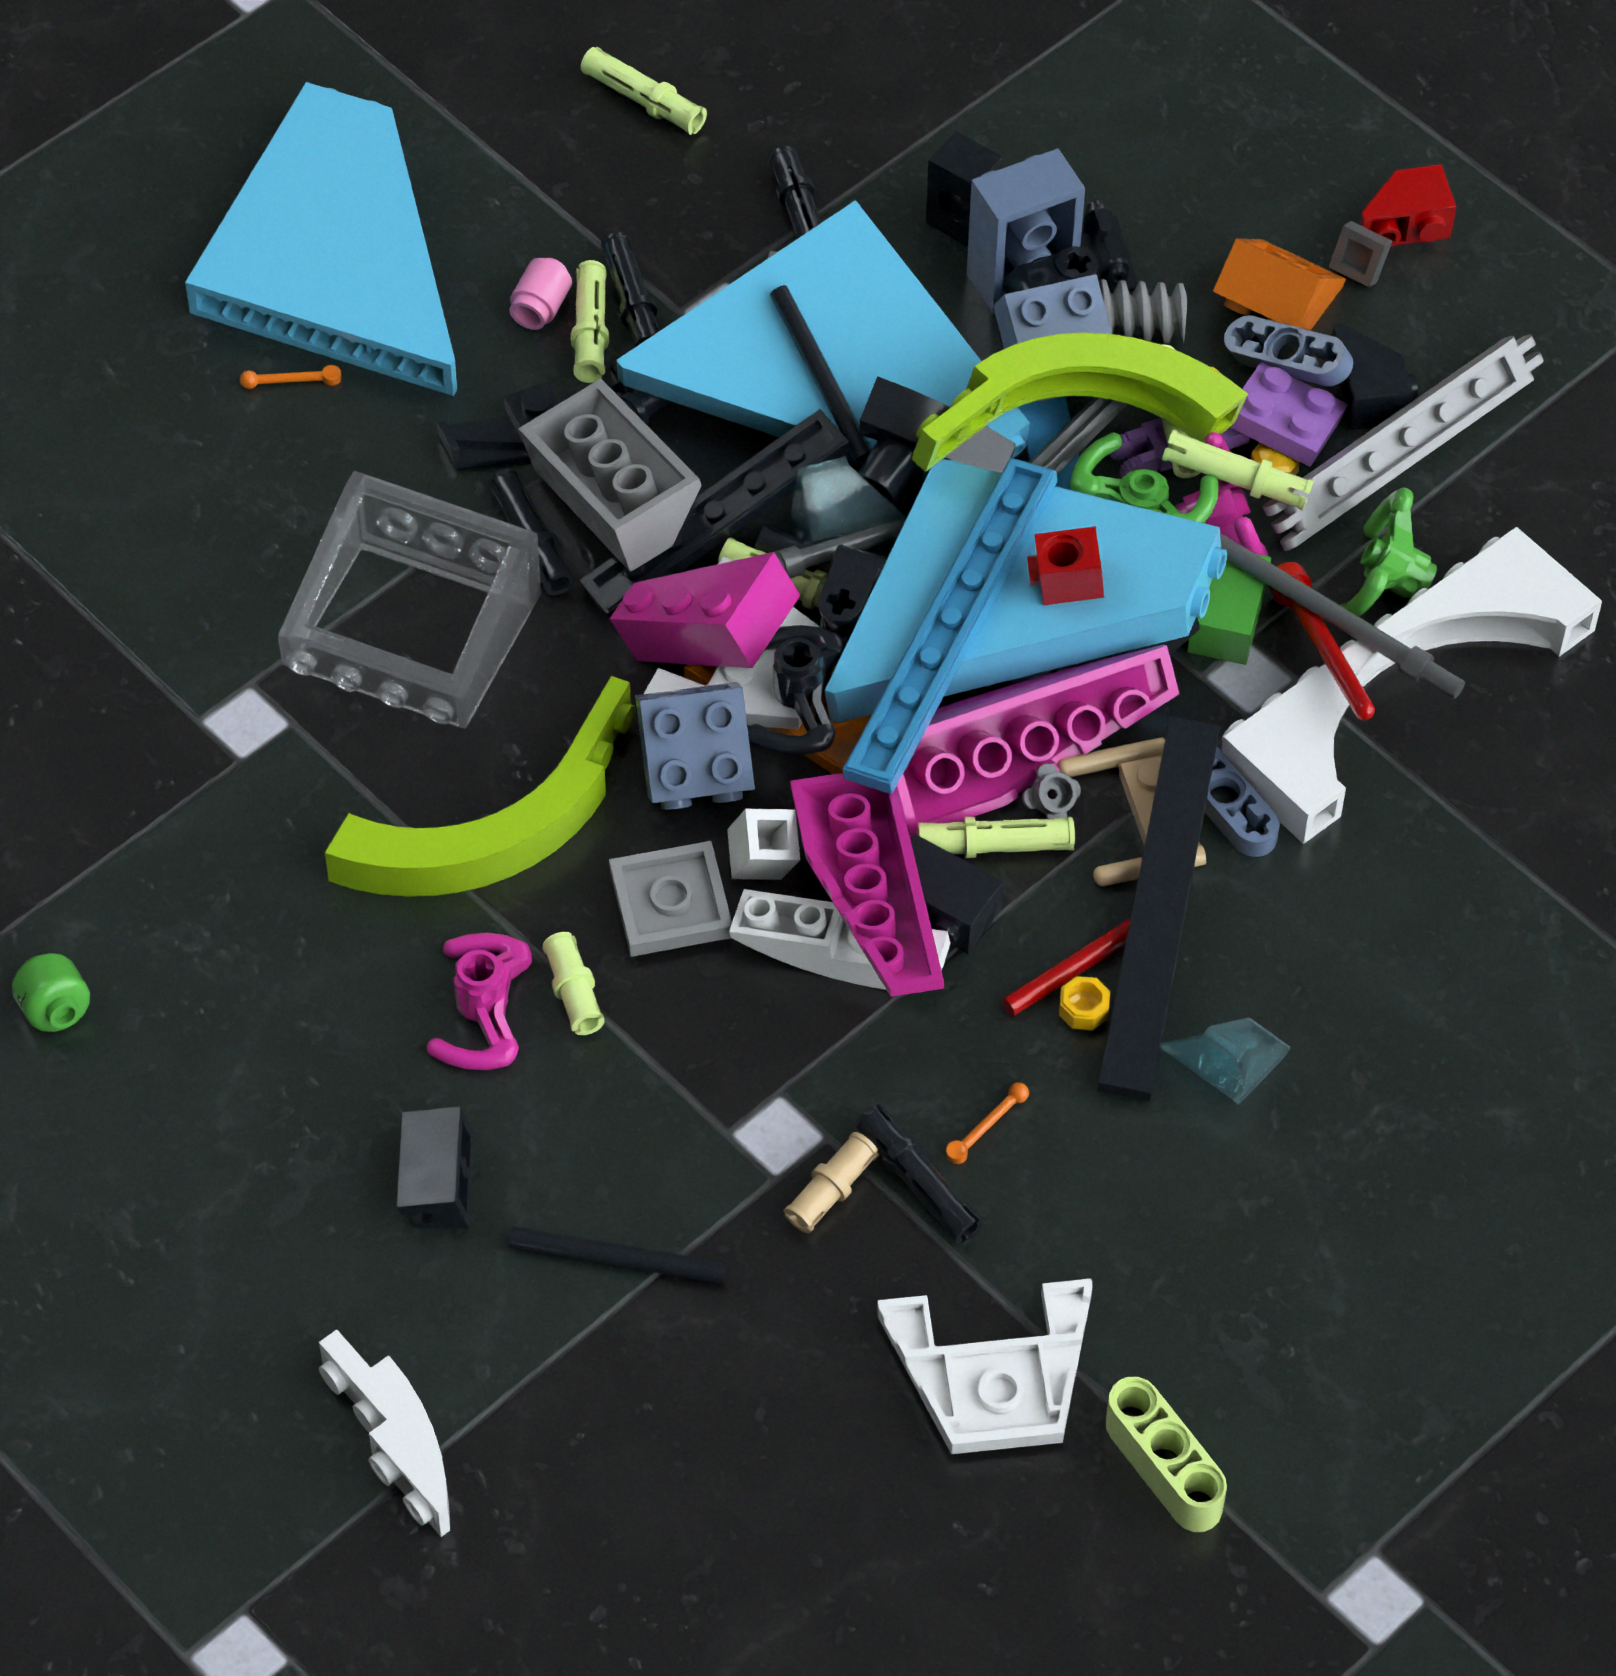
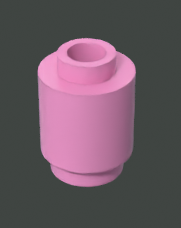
(539, 293)

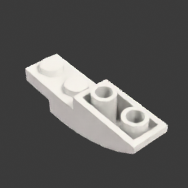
(808, 936)
(397, 1425)

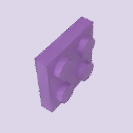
(1288, 414)

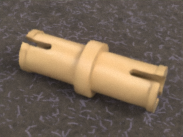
(831, 1182)

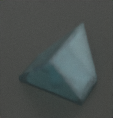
(837, 501)
(1231, 1055)

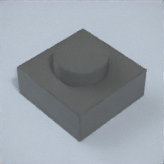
(1360, 254)

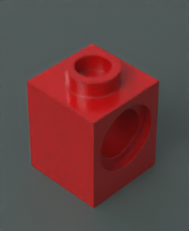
(1067, 566)

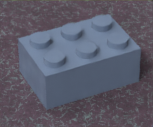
(1021, 218)

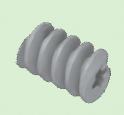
(1146, 310)

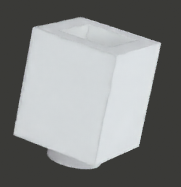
(763, 844)

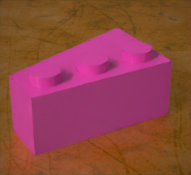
(707, 613)

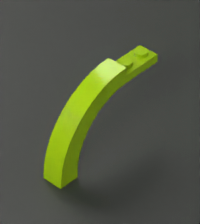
(1084, 365)
(496, 847)

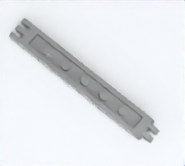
(1407, 437)

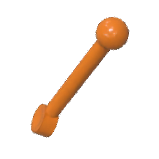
(329, 375)
(958, 1150)

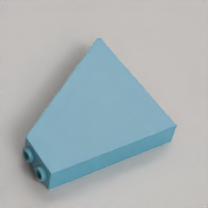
(331, 247)
(862, 311)
(1152, 582)

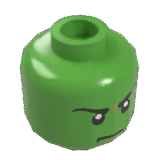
(50, 992)

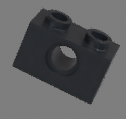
(950, 183)

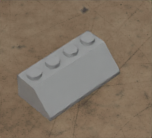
(612, 472)

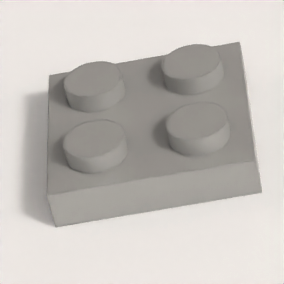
(670, 898)

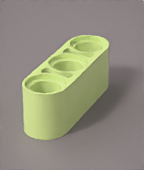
(1167, 1478)

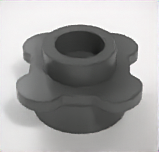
(1065, 789)

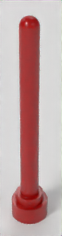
(1327, 647)

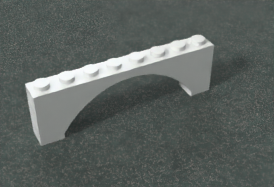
(1499, 595)

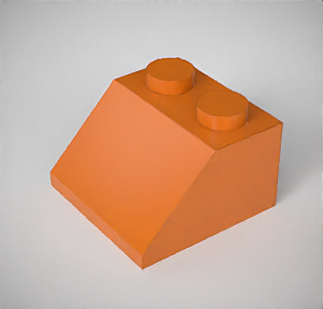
(1276, 284)

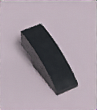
(900, 411)

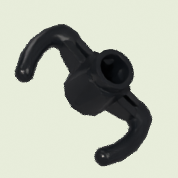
(799, 684)

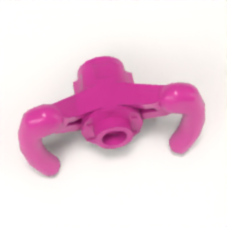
(1229, 508)
(482, 996)

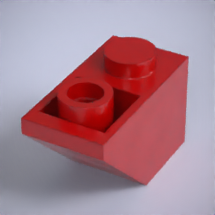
(1412, 207)

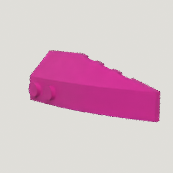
(991, 744)
(869, 870)

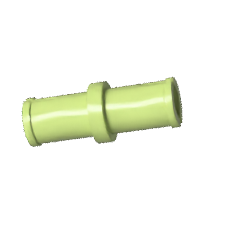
(573, 983)

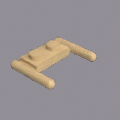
(1138, 773)

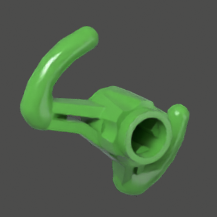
(1139, 487)
(1393, 559)

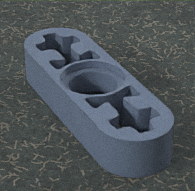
(1302, 363)
(1229, 816)

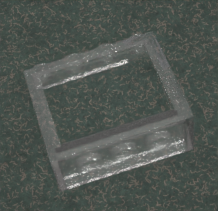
(432, 539)

